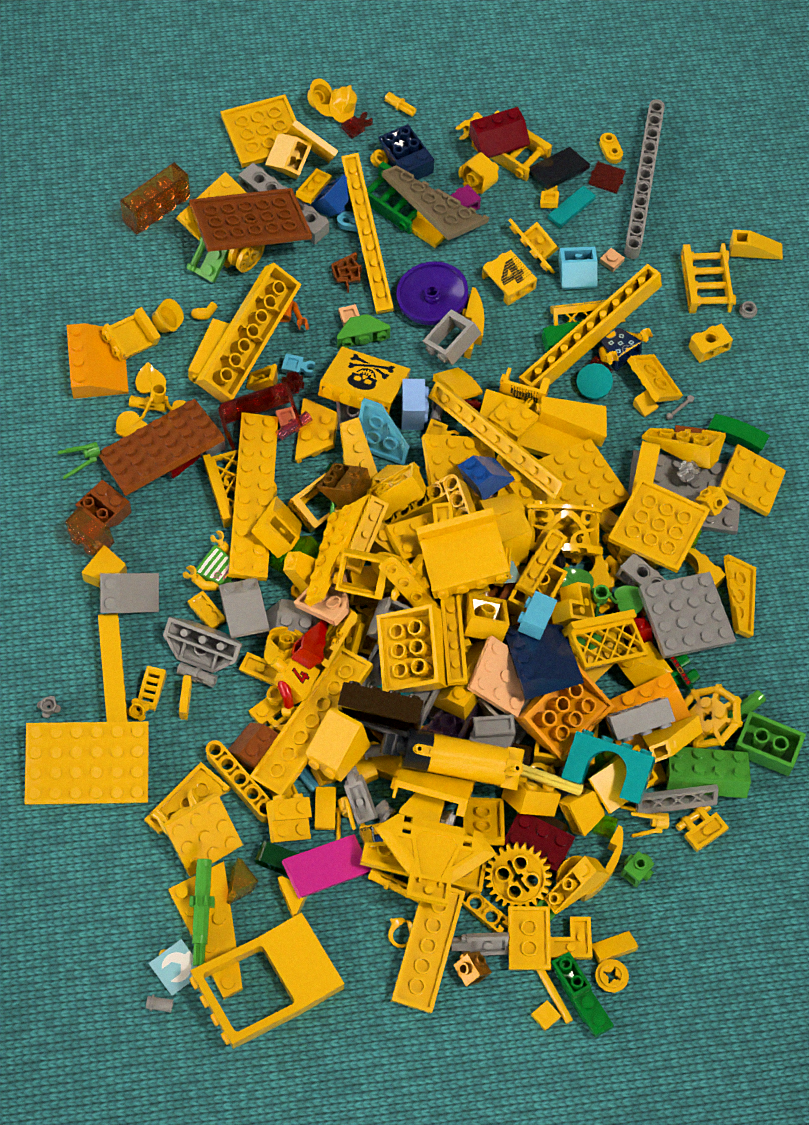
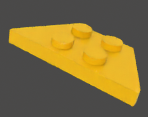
(317, 434)

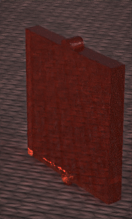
(607, 177)

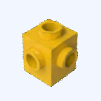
(713, 498)

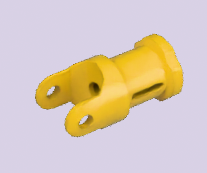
(466, 125)

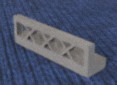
(678, 799)

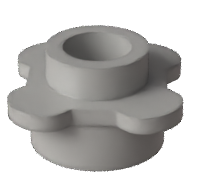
(48, 701)

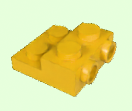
(289, 818)

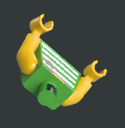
(213, 568)

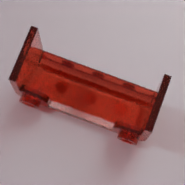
(255, 403)

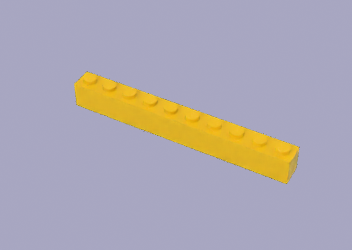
(593, 328)

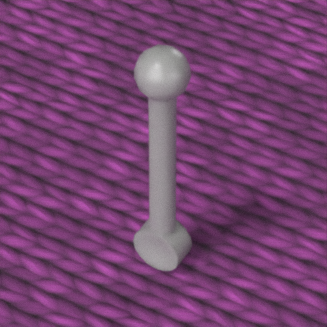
(690, 399)

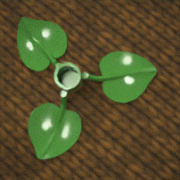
(626, 596)

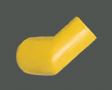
(204, 313)
(614, 565)

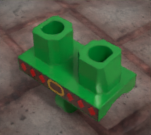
(688, 678)

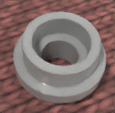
(748, 305)

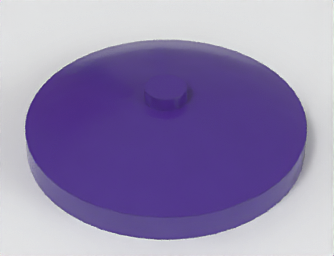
(431, 292)

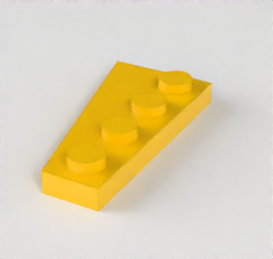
(201, 780)

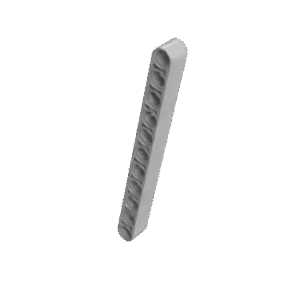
(644, 179)

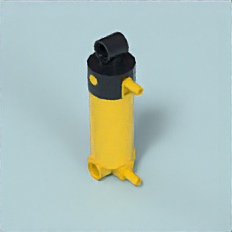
(456, 757)

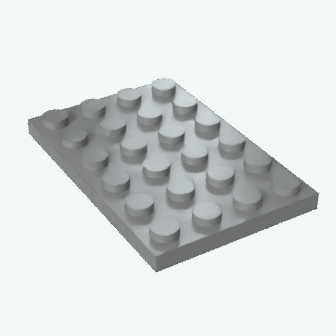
(667, 477)

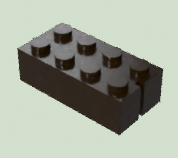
(381, 707)

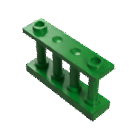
(379, 205)

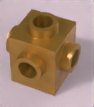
(472, 968)

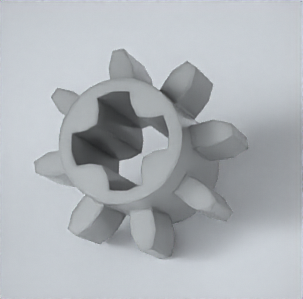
(688, 472)

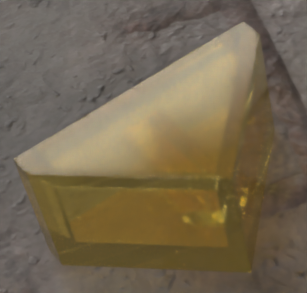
(241, 881)

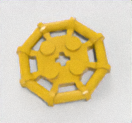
(718, 712)

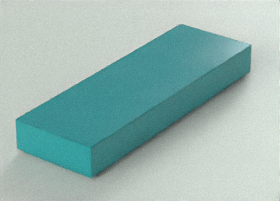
(571, 207)

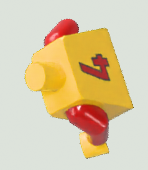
(293, 682)

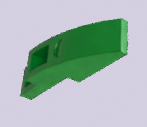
(580, 994)

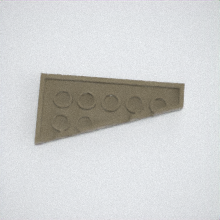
(435, 205)

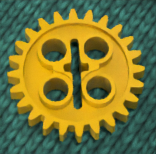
(534, 866)

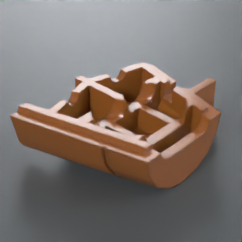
(347, 270)

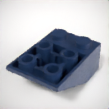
(407, 152)

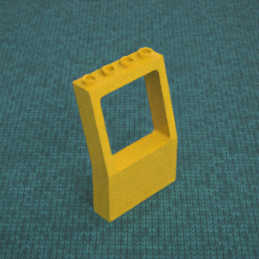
(299, 965)

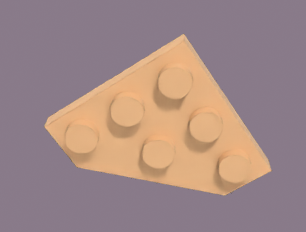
(332, 608)
(496, 678)

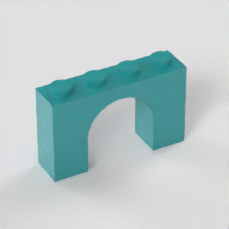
(638, 764)

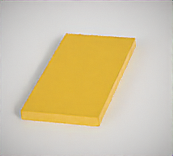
(539, 438)

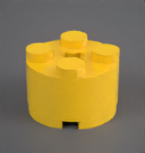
(479, 173)
(280, 643)

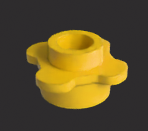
(132, 711)

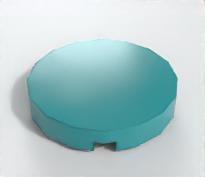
(594, 381)

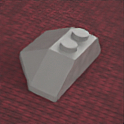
(286, 614)
(201, 644)

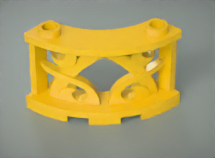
(590, 537)

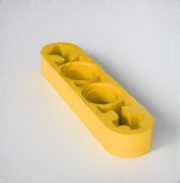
(485, 908)

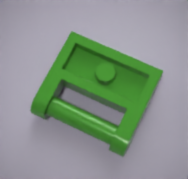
(212, 263)

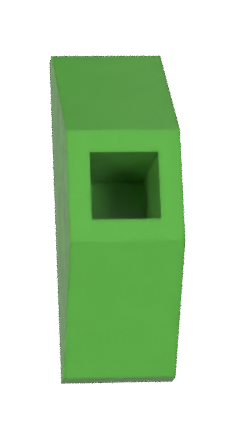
(362, 330)

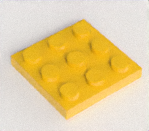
(752, 480)
(202, 833)

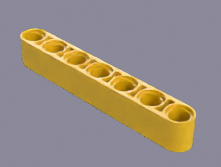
(645, 469)
(112, 668)

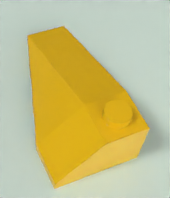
(698, 447)

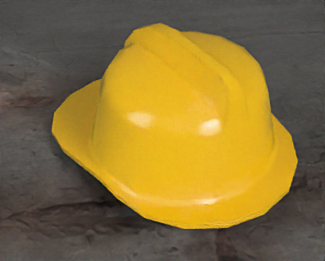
(319, 96)
(342, 103)
(168, 316)

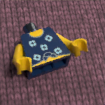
(620, 345)

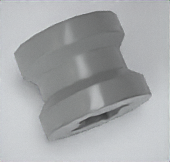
(384, 811)

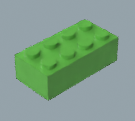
(708, 767)

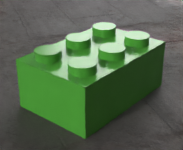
(770, 743)

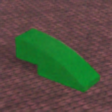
(739, 432)

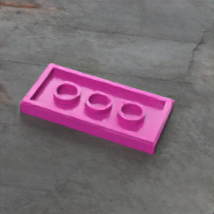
(325, 866)

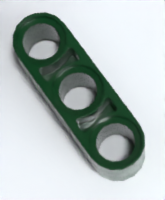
(271, 857)

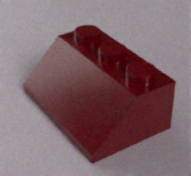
(499, 132)

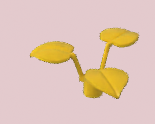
(147, 381)

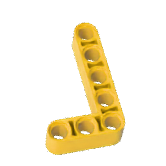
(447, 492)

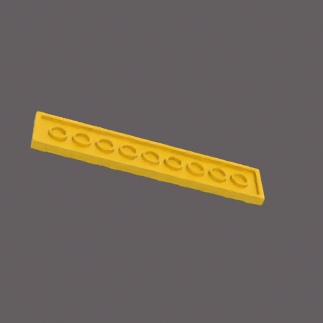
(252, 494)

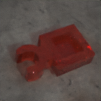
(355, 126)

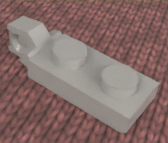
(359, 797)
(486, 943)

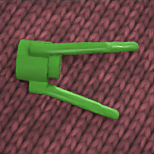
(89, 451)

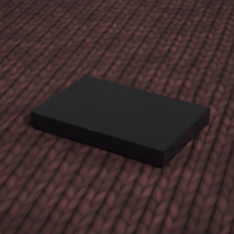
(558, 168)

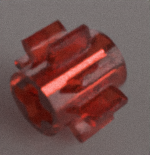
(294, 381)

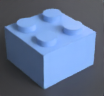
(414, 404)

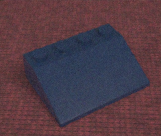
(543, 663)

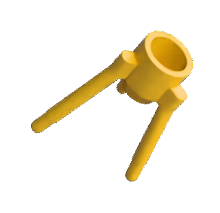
(345, 810)
(657, 820)

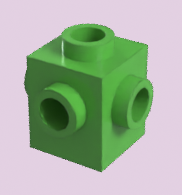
(638, 868)

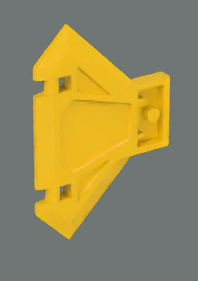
(433, 855)

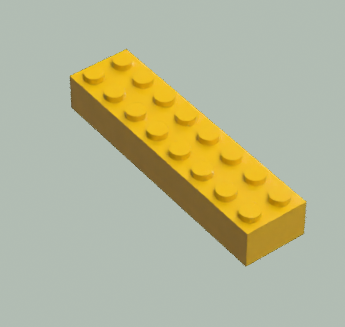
(248, 333)

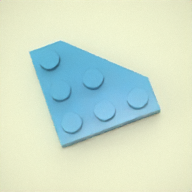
(382, 433)

